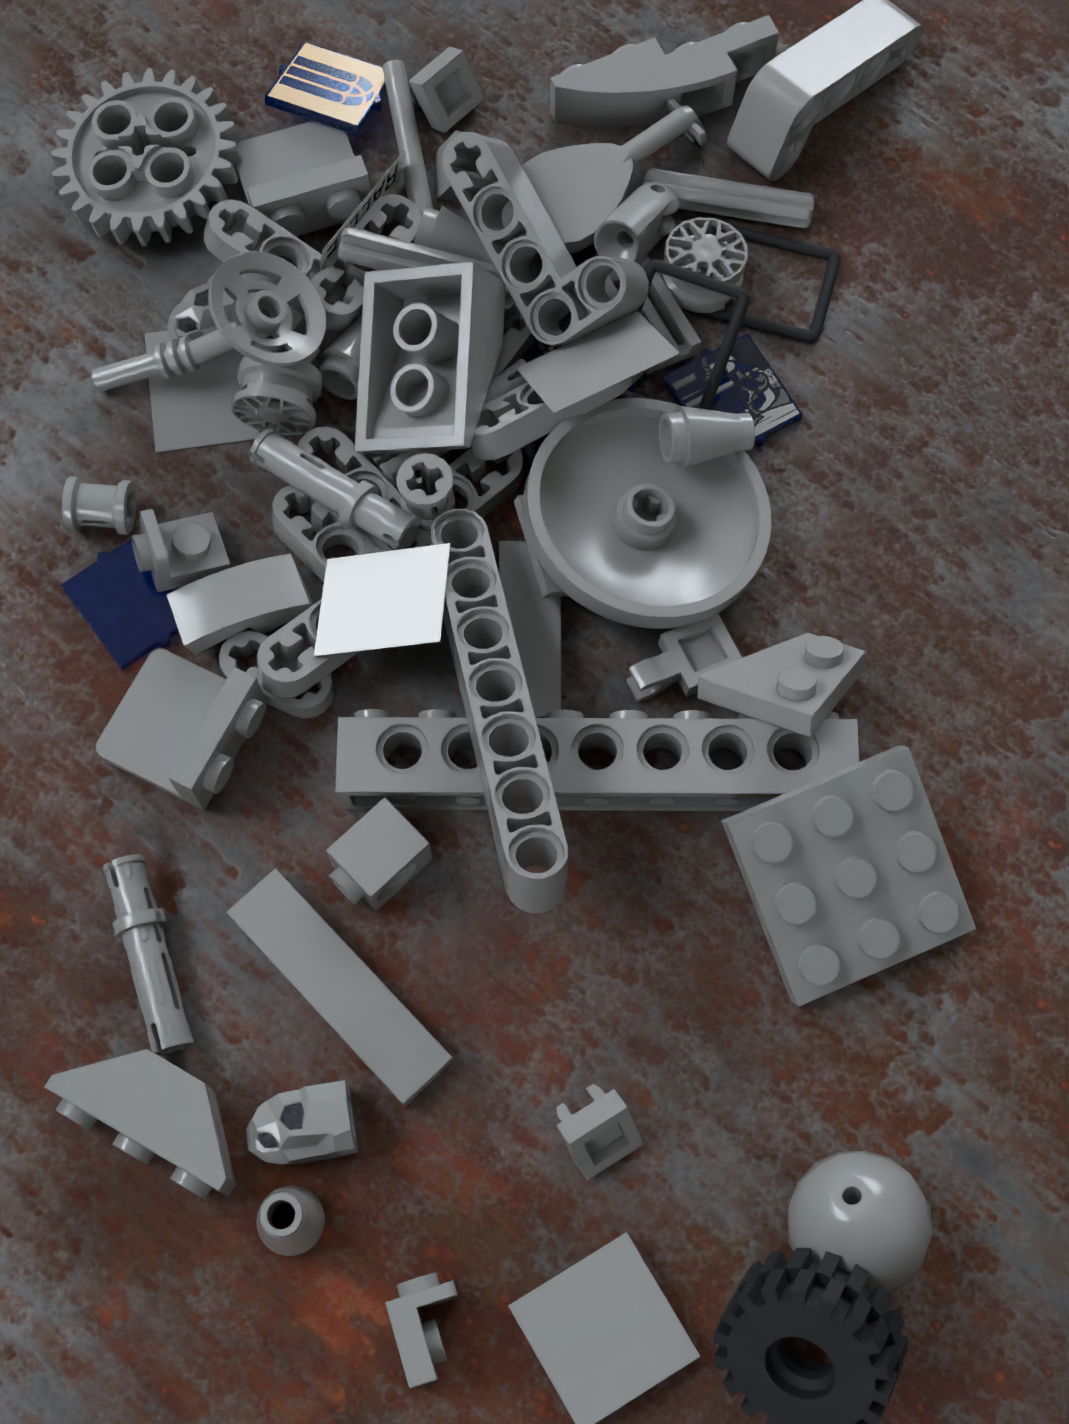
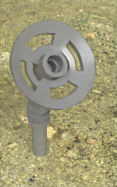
(254, 323)

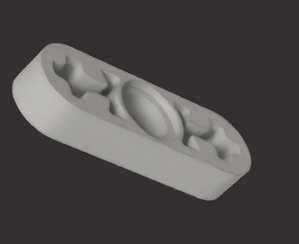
(524, 417)

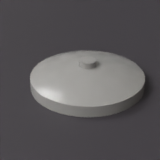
(640, 532)

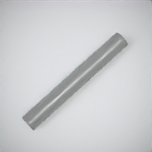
(407, 134)

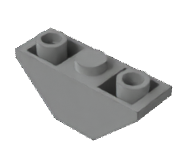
(155, 1112)

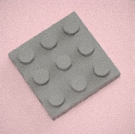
(849, 875)

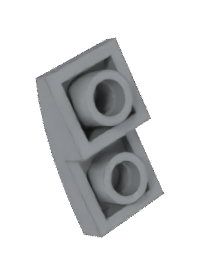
(244, 596)

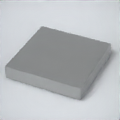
(604, 1331)

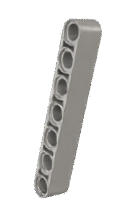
(490, 670)

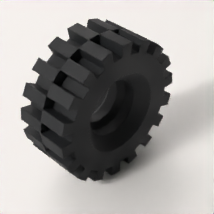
(822, 1307)

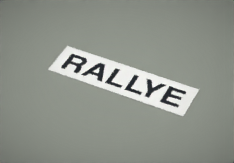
(382, 188)

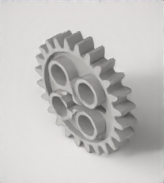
(144, 141)

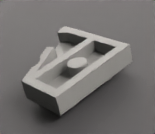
(786, 683)

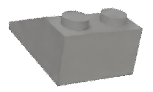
(426, 356)

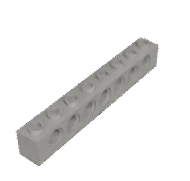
(625, 785)

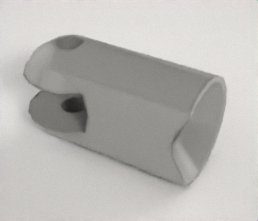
(637, 223)

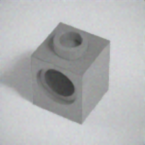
(377, 856)

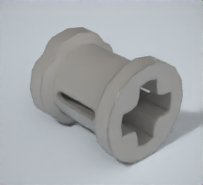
(435, 477)
(99, 505)

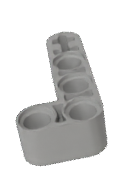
(816, 80)
(530, 233)

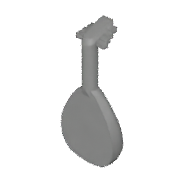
(591, 180)

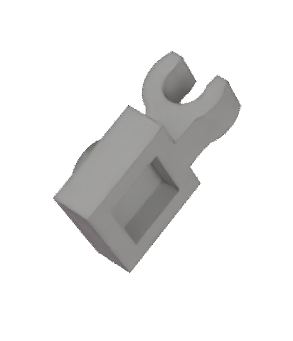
(684, 657)

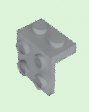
(303, 176)
(182, 726)

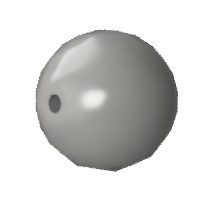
(864, 1213)

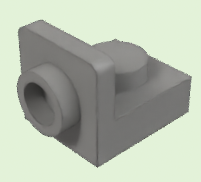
(179, 549)
(419, 1342)

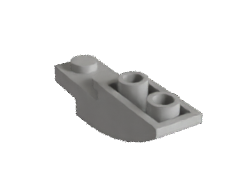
(638, 79)

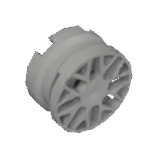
(708, 256)
(277, 396)

